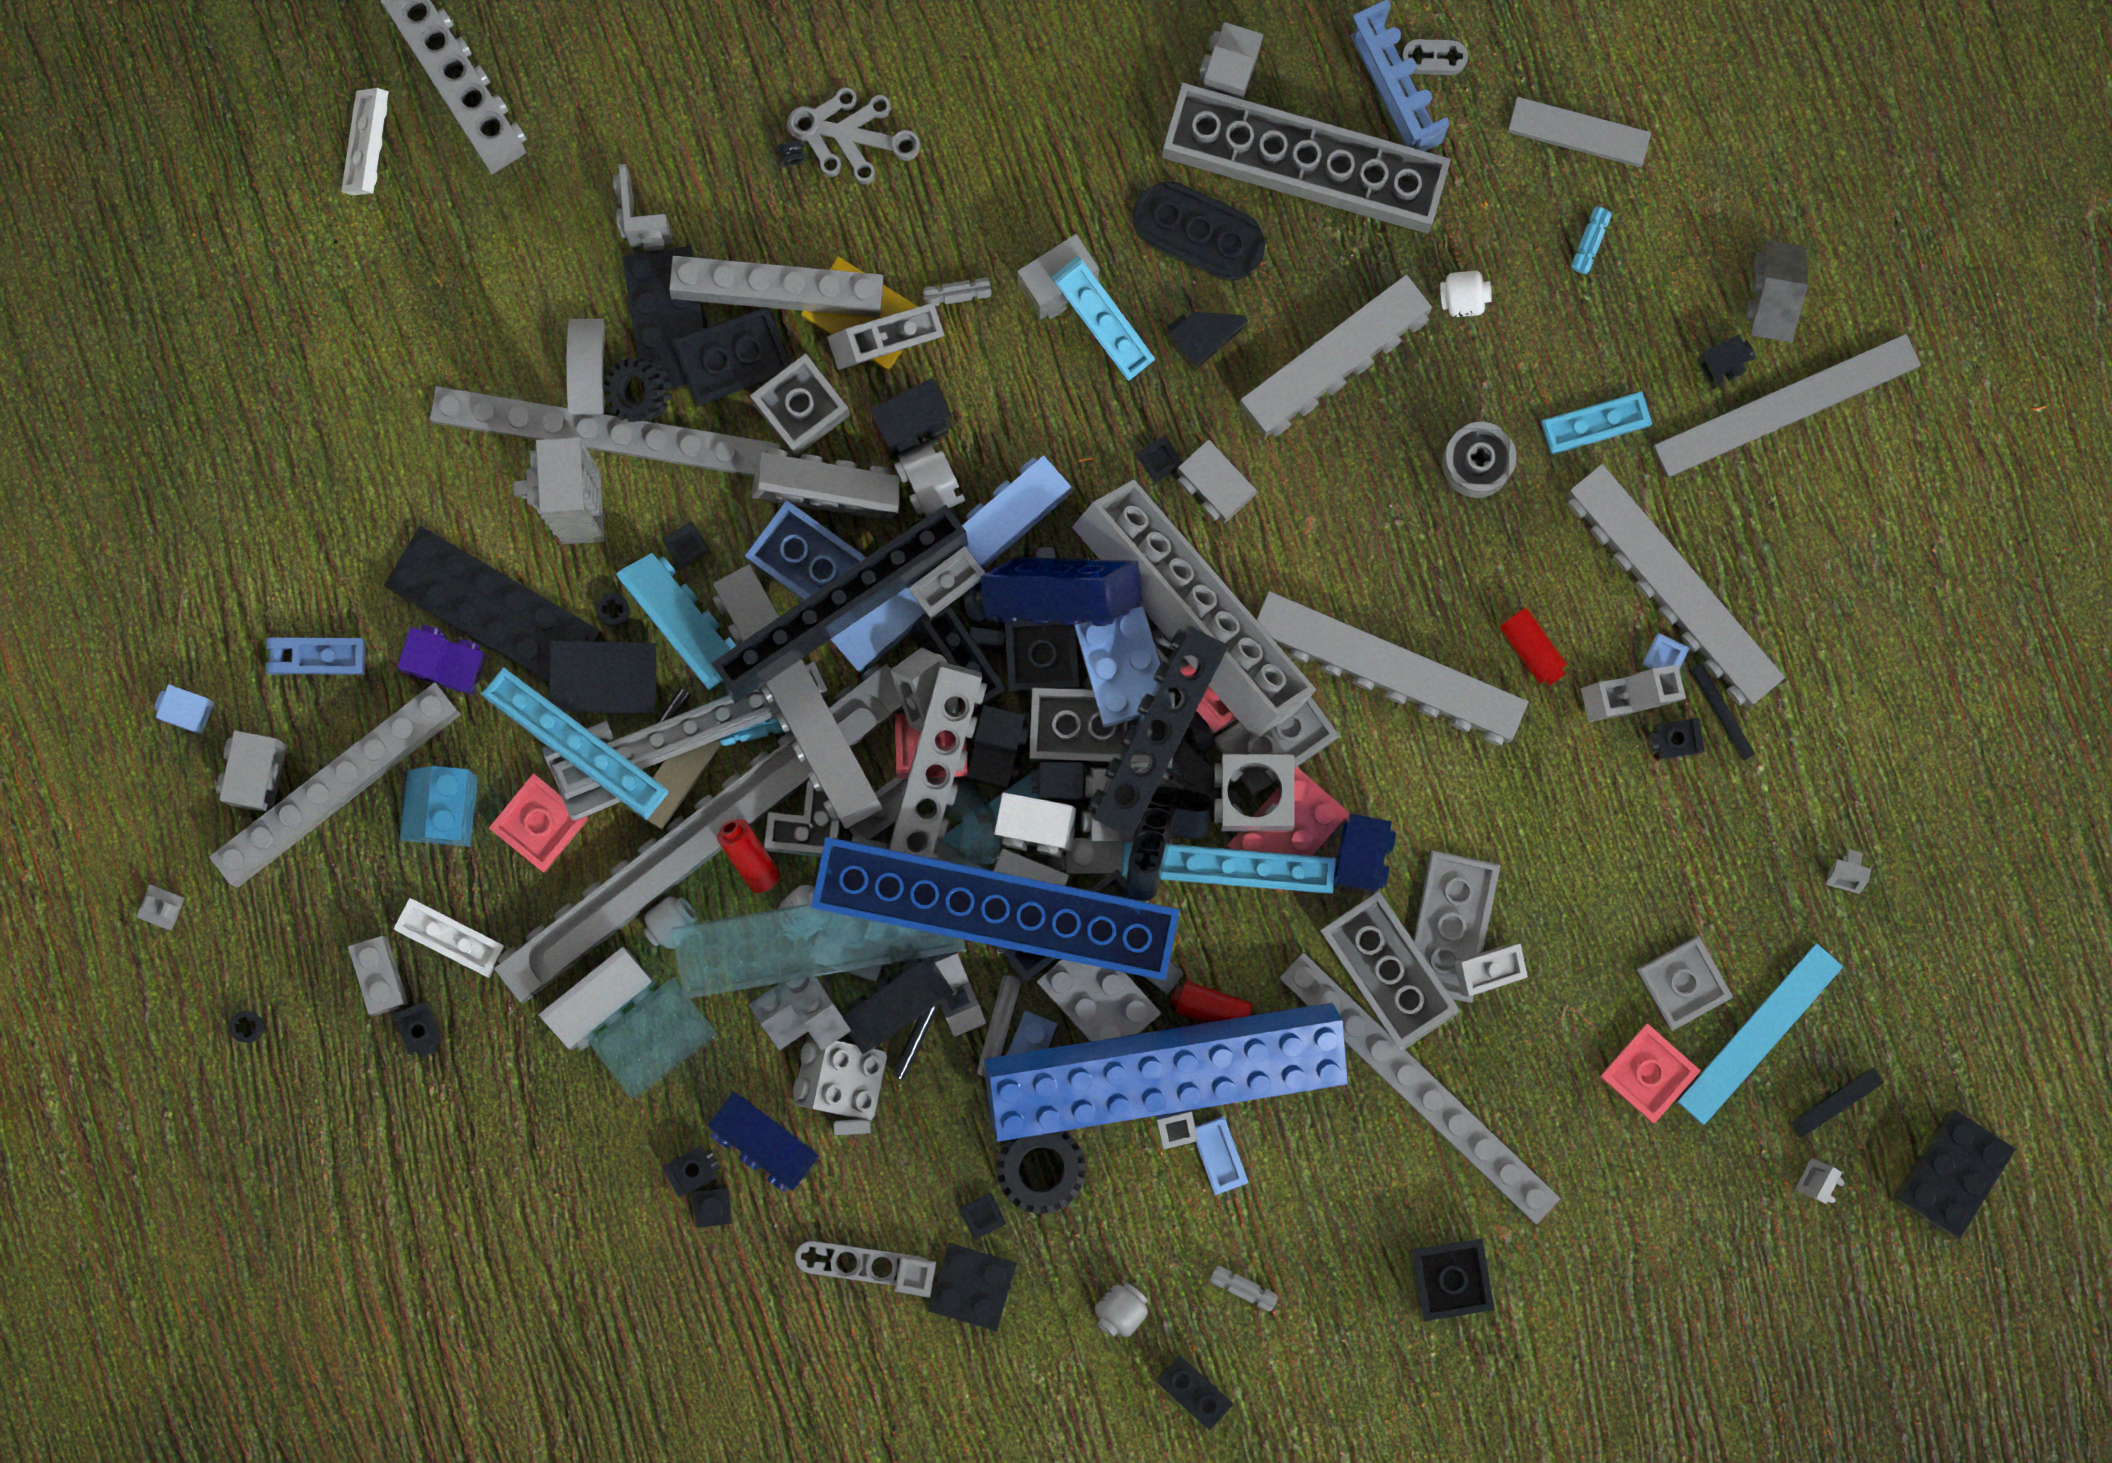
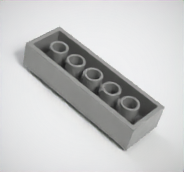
(568, 490)

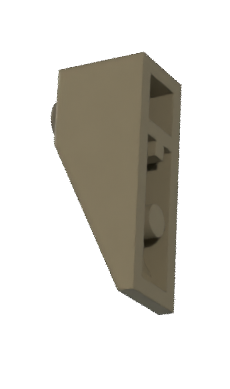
(679, 778)

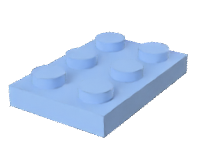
(1120, 665)

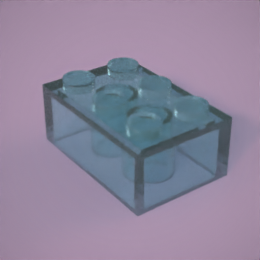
(653, 1038)

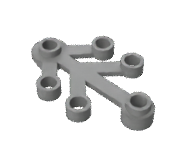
(848, 133)

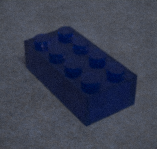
(1061, 590)

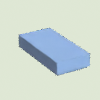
(1220, 1156)

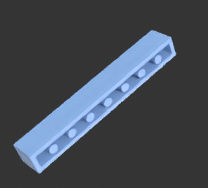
(989, 534)

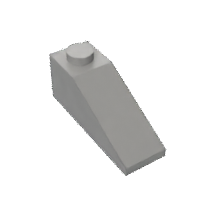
(885, 336)

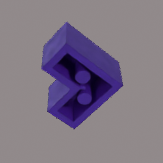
(435, 659)

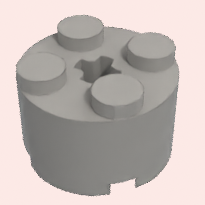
(1464, 474)
(929, 477)

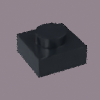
(712, 1207)

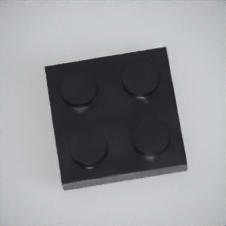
(972, 1287)

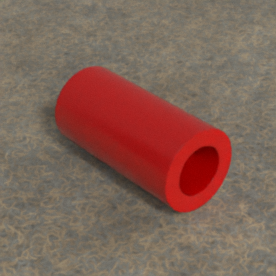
(1534, 647)
(748, 855)
(1207, 1004)

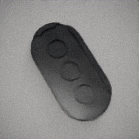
(1199, 231)

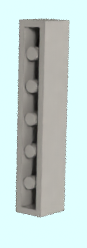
(776, 286)
(1335, 357)

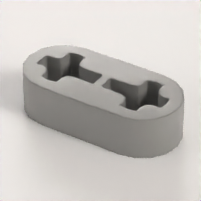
(1436, 48)

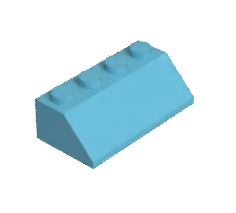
(676, 615)

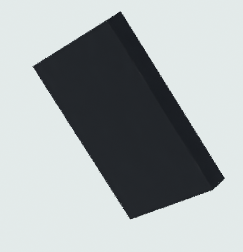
(730, 356)
(602, 676)

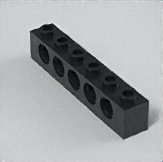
(1126, 816)

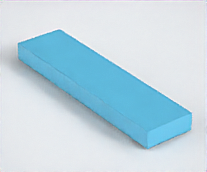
(1103, 318)

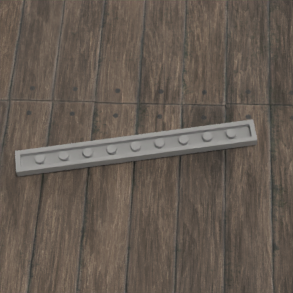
(598, 431)
(1424, 1092)

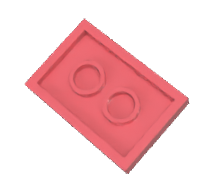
(1314, 821)

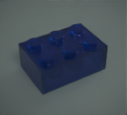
(763, 1143)

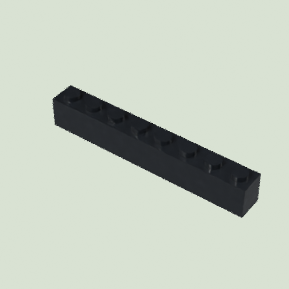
(840, 604)

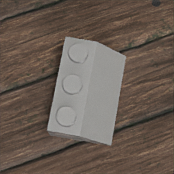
(598, 999)

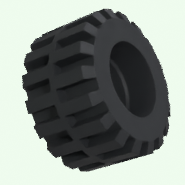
(1047, 1200)

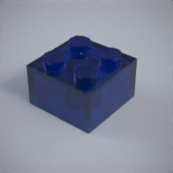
(1362, 854)

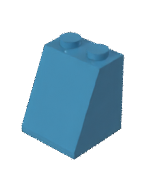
(439, 806)

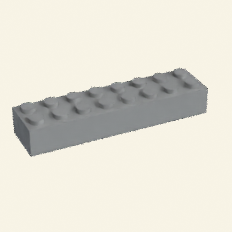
(1305, 158)
(1183, 590)

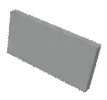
(1454, 914)

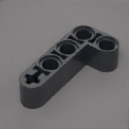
(1167, 815)

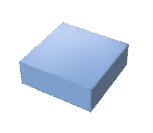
(1665, 653)

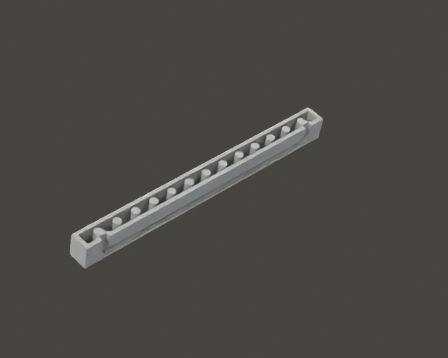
(686, 845)

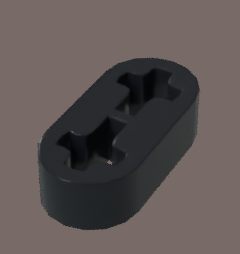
(1198, 731)

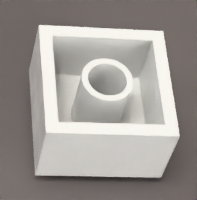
(1036, 823)

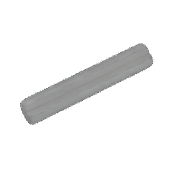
(1000, 1020)

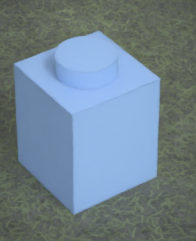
(183, 709)

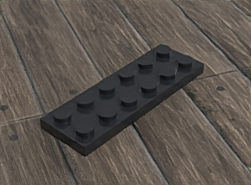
(484, 602)

